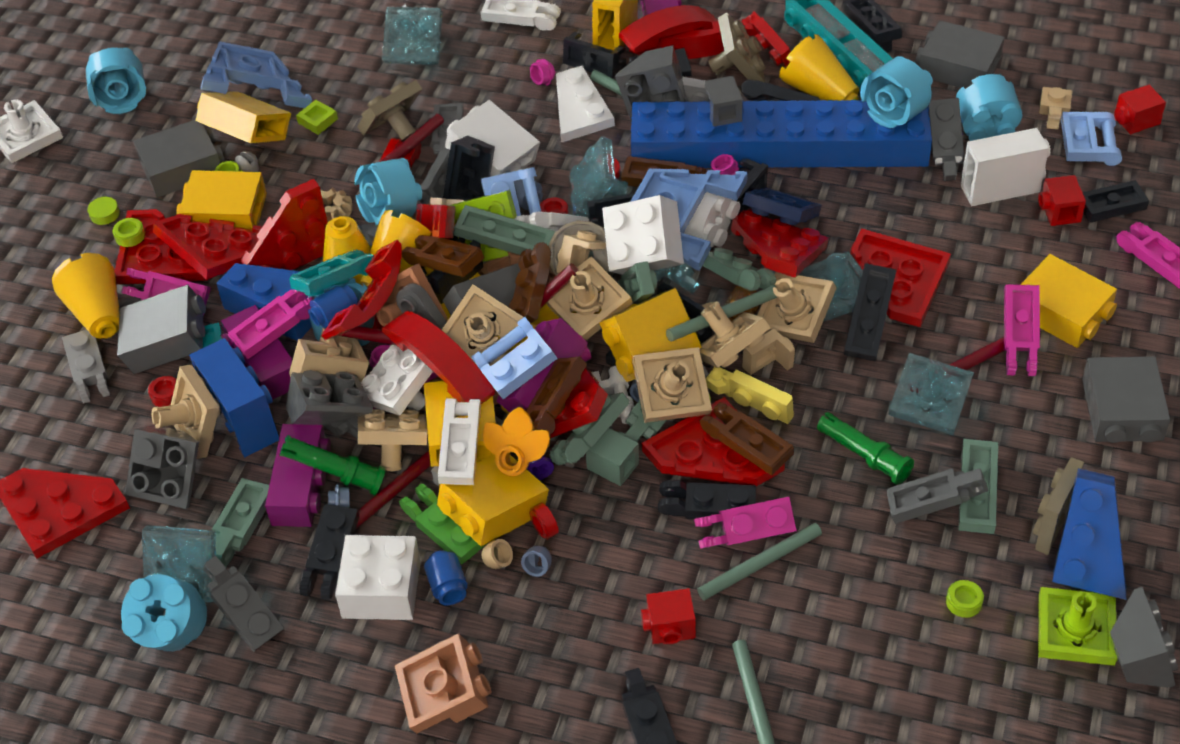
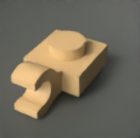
(1053, 103)

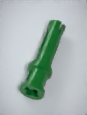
(877, 454)
(348, 469)

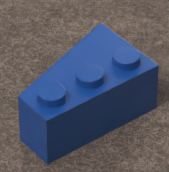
(257, 286)
(238, 395)
(1091, 538)

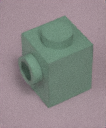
(613, 456)

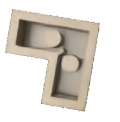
(330, 356)

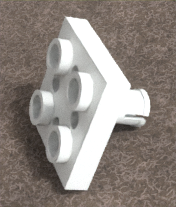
(26, 130)
(397, 381)

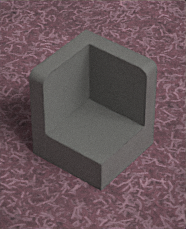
(724, 101)

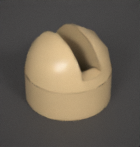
(497, 554)

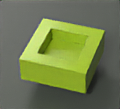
(317, 117)

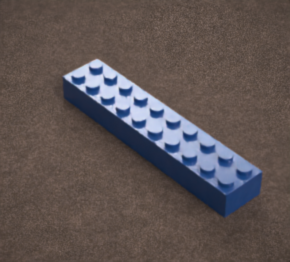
(779, 135)

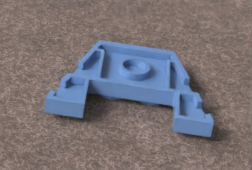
(252, 66)
(689, 192)

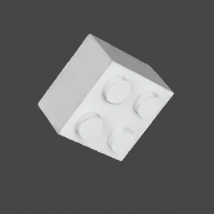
(642, 233)
(378, 577)

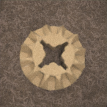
(342, 203)

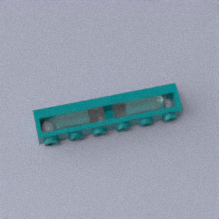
(846, 40)

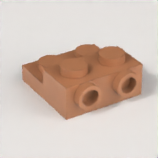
(442, 683)

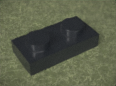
(1114, 201)

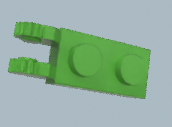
(439, 526)

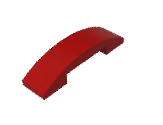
(646, 31)
(696, 42)
(437, 219)
(384, 271)
(441, 355)

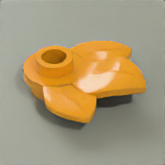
(518, 437)

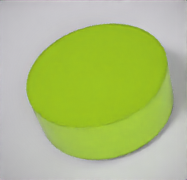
(103, 210)
(128, 232)
(964, 598)

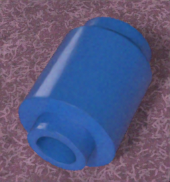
(329, 303)
(446, 577)

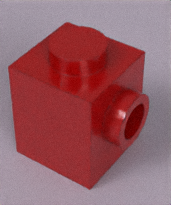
(1139, 109)
(1062, 200)
(669, 616)

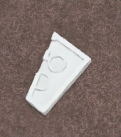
(580, 105)

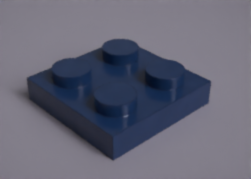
(788, 207)

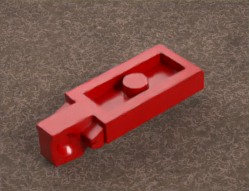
(767, 38)

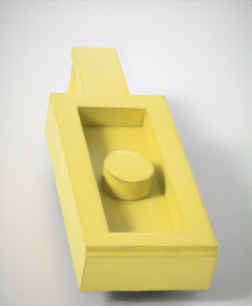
(752, 392)

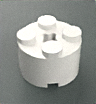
(713, 219)

